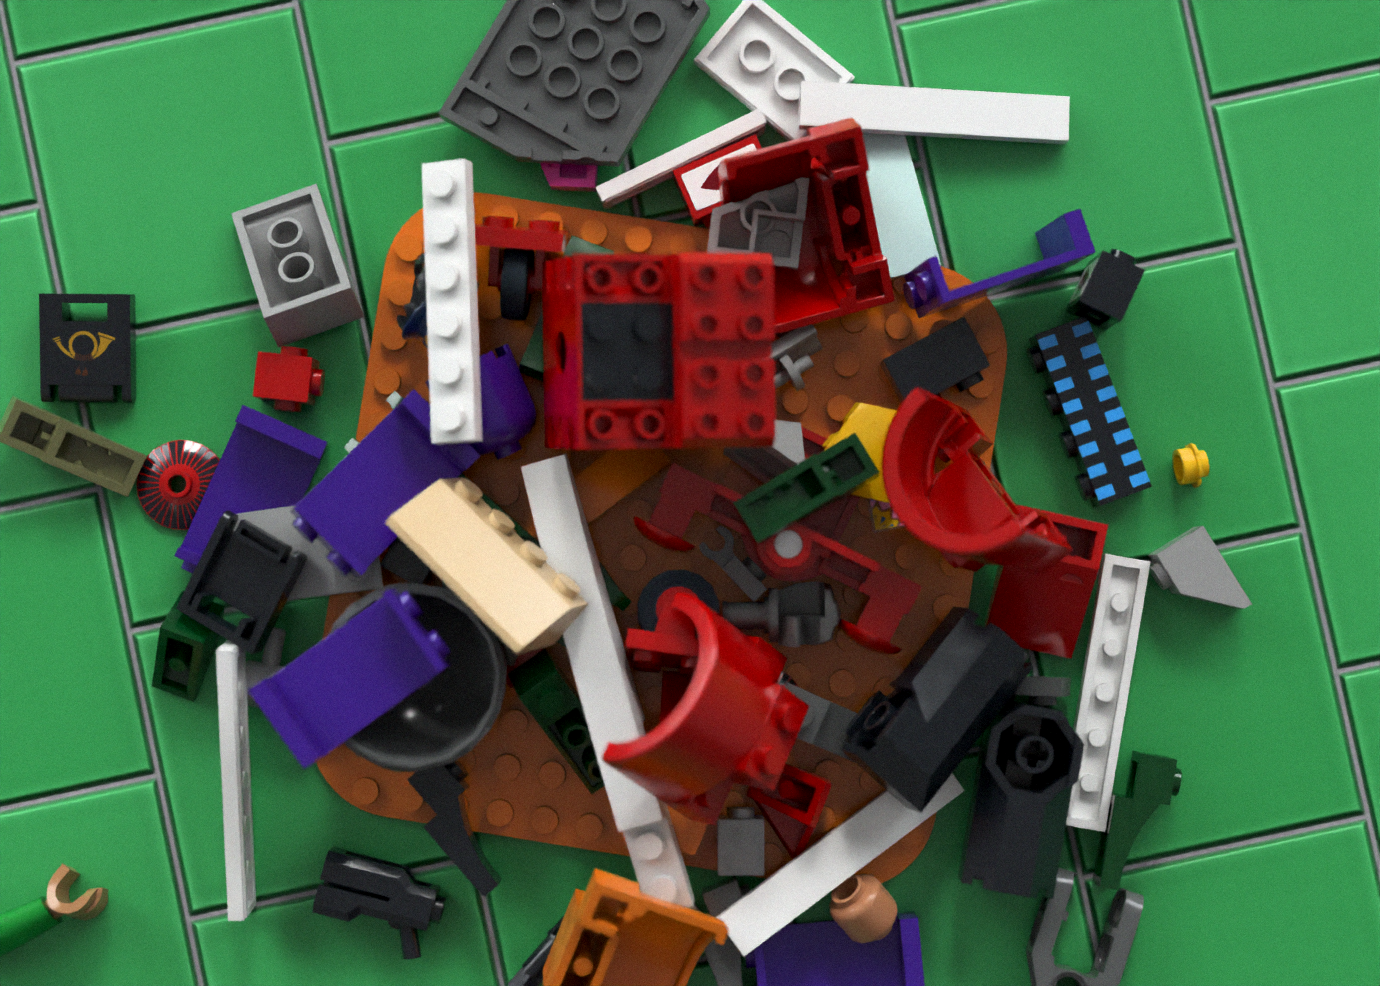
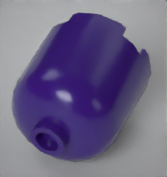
(505, 404)

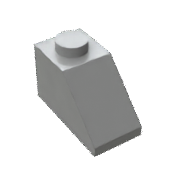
(1197, 570)

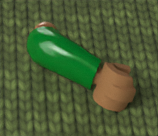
(42, 914)

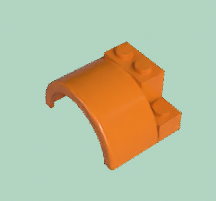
(627, 938)

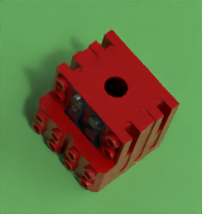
(658, 351)

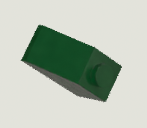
(184, 652)

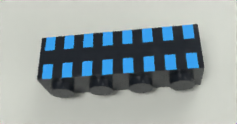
(1088, 412)

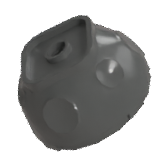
(452, 708)

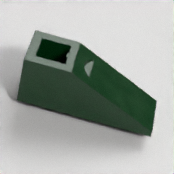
(559, 713)

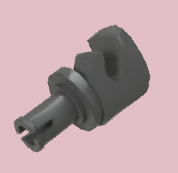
(791, 616)

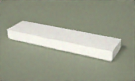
(661, 168)

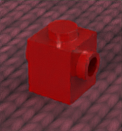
(288, 378)

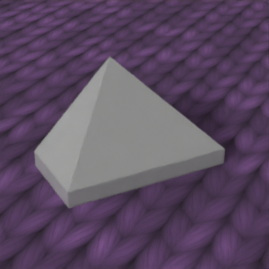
(770, 462)

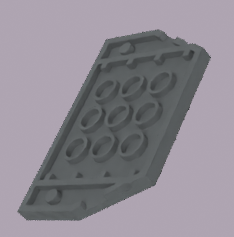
(572, 76)

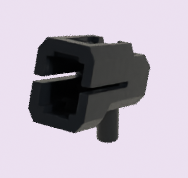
(380, 890)

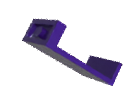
(1062, 246)
(259, 470)
(374, 482)
(351, 677)
(826, 956)

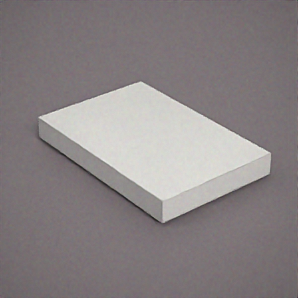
(763, 63)

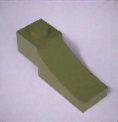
(70, 446)

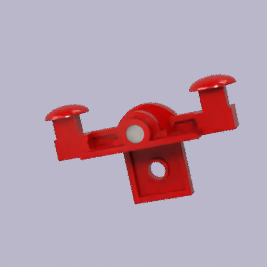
(793, 554)

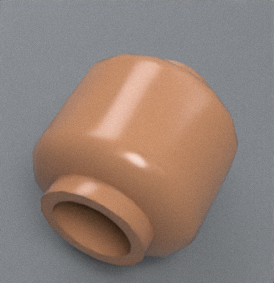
(863, 908)

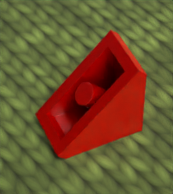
(793, 805)

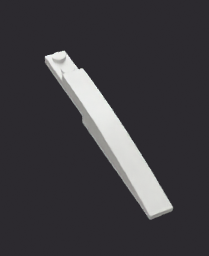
(605, 679)

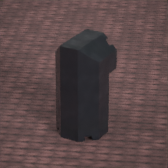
(937, 708)
(1021, 801)

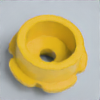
(1190, 465)

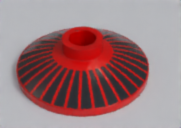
(175, 458)

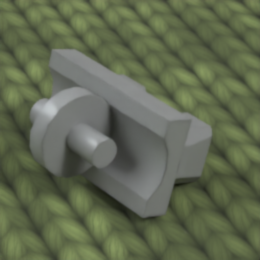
(793, 355)

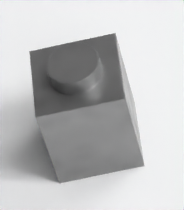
(740, 843)

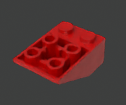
(1048, 608)

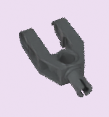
(1112, 948)

